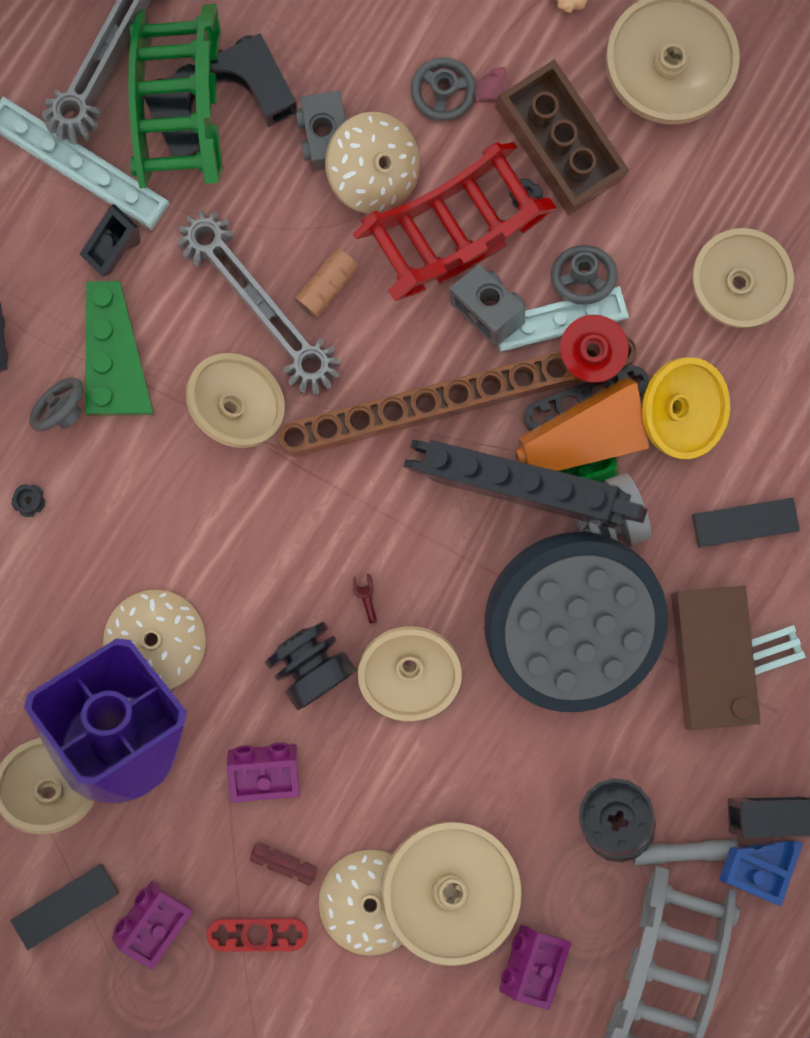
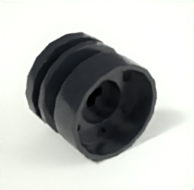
(310, 665)
(607, 803)

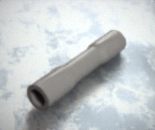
(708, 850)

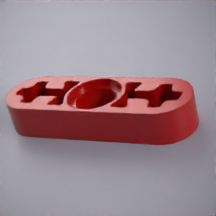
(231, 926)

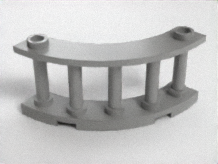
(643, 969)

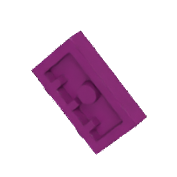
(263, 772)
(150, 925)
(534, 967)

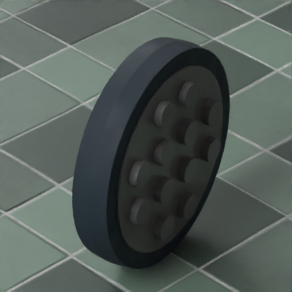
(575, 621)

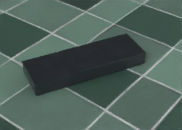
(745, 522)
(64, 906)

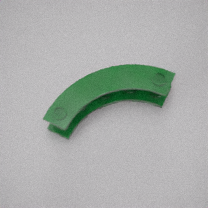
(201, 84)

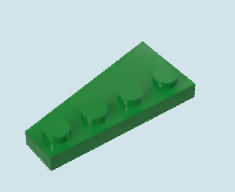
(112, 357)

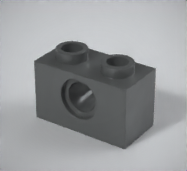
(319, 111)
(494, 321)

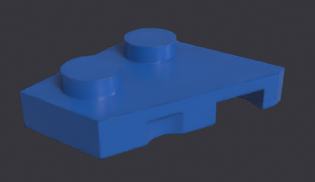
(762, 869)

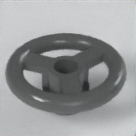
(447, 77)
(584, 258)
(61, 409)

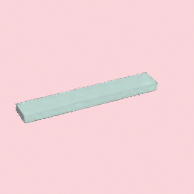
(81, 166)

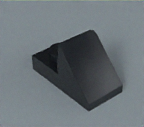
(110, 241)

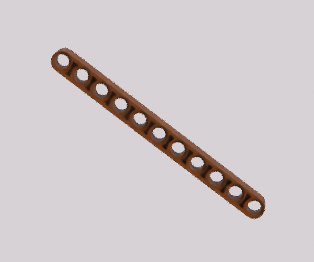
(438, 393)

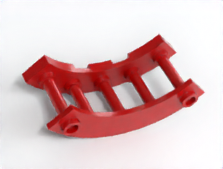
(467, 253)

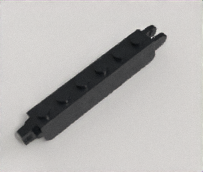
(526, 484)

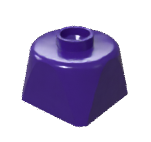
(109, 724)

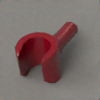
(365, 594)

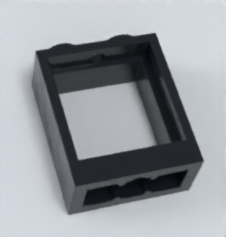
(769, 816)

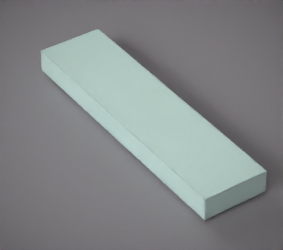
(552, 320)

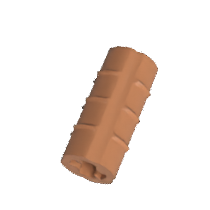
(326, 283)

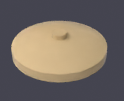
(672, 59)
(451, 893)

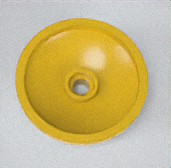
(699, 408)

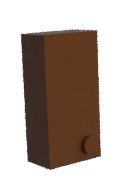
(561, 137)
(715, 658)

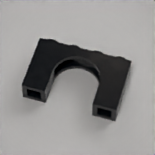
(245, 64)

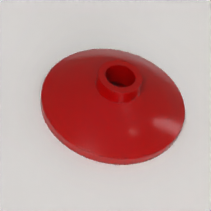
(597, 332)

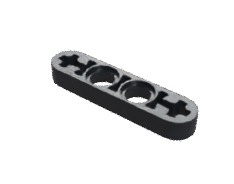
(580, 393)

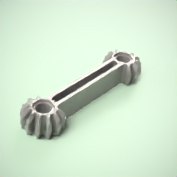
(92, 75)
(257, 301)

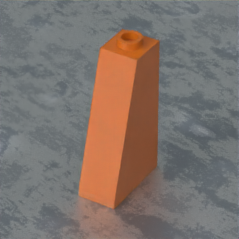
(589, 432)

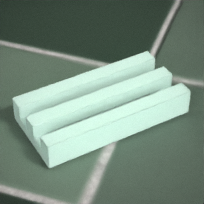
(793, 643)

